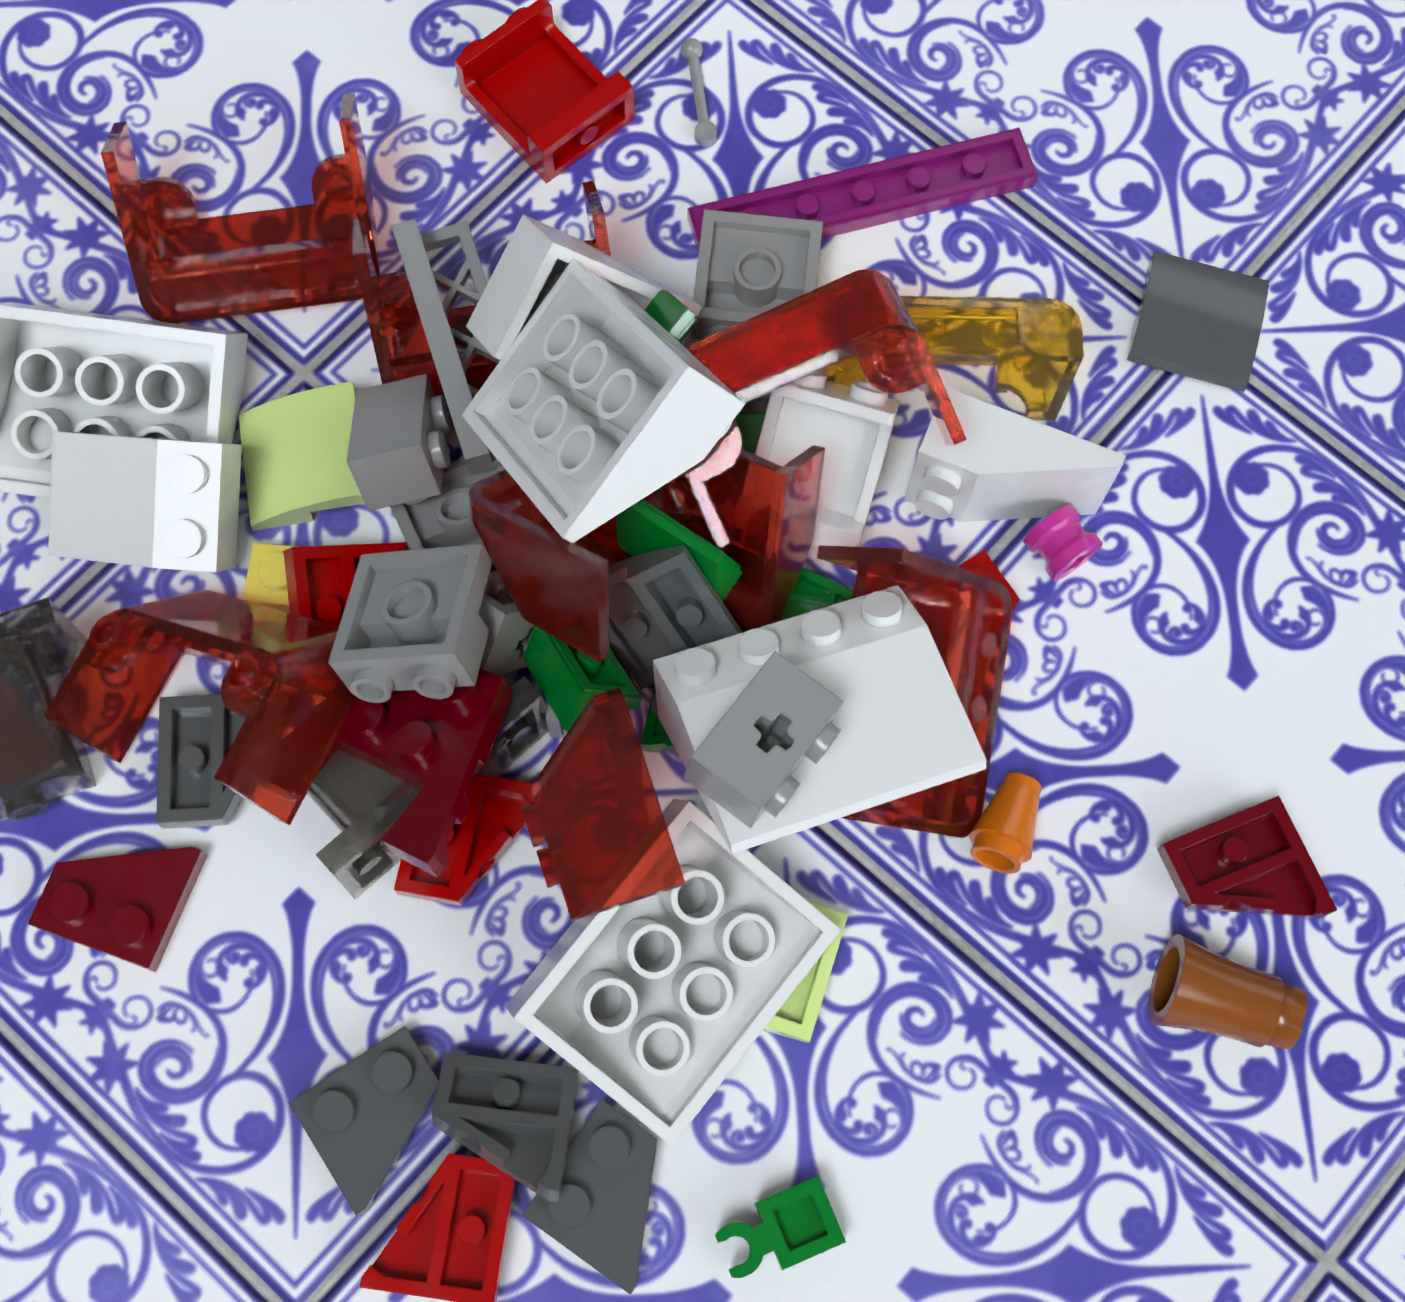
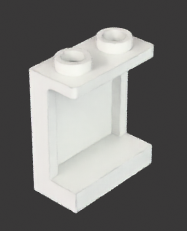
(855, 432)

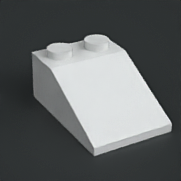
(529, 271)
(1007, 468)
(144, 501)

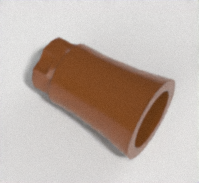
(1224, 997)

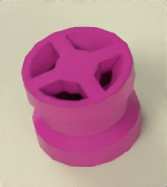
(1062, 542)

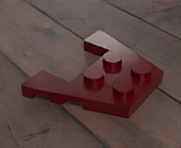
(432, 748)

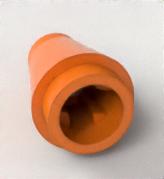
(1007, 826)

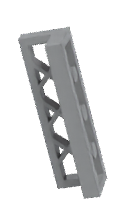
(436, 327)

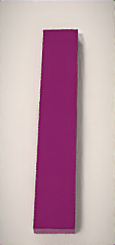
(892, 187)

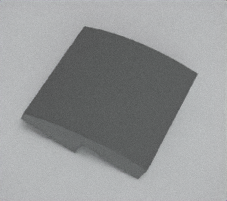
(1199, 321)
(662, 608)

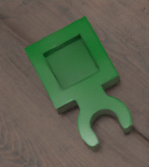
(792, 1225)

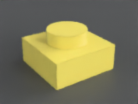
(267, 577)

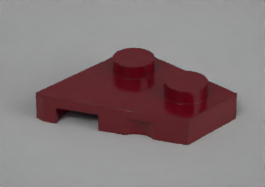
(1248, 866)
(120, 902)

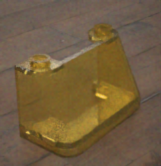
(1027, 340)

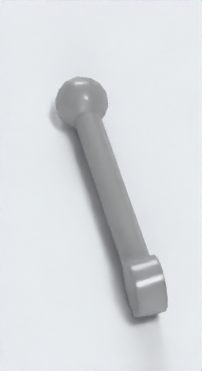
(705, 131)

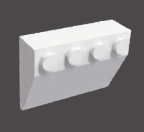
(108, 379)
(597, 405)
(896, 720)
(676, 984)

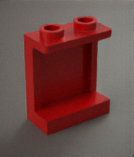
(542, 91)

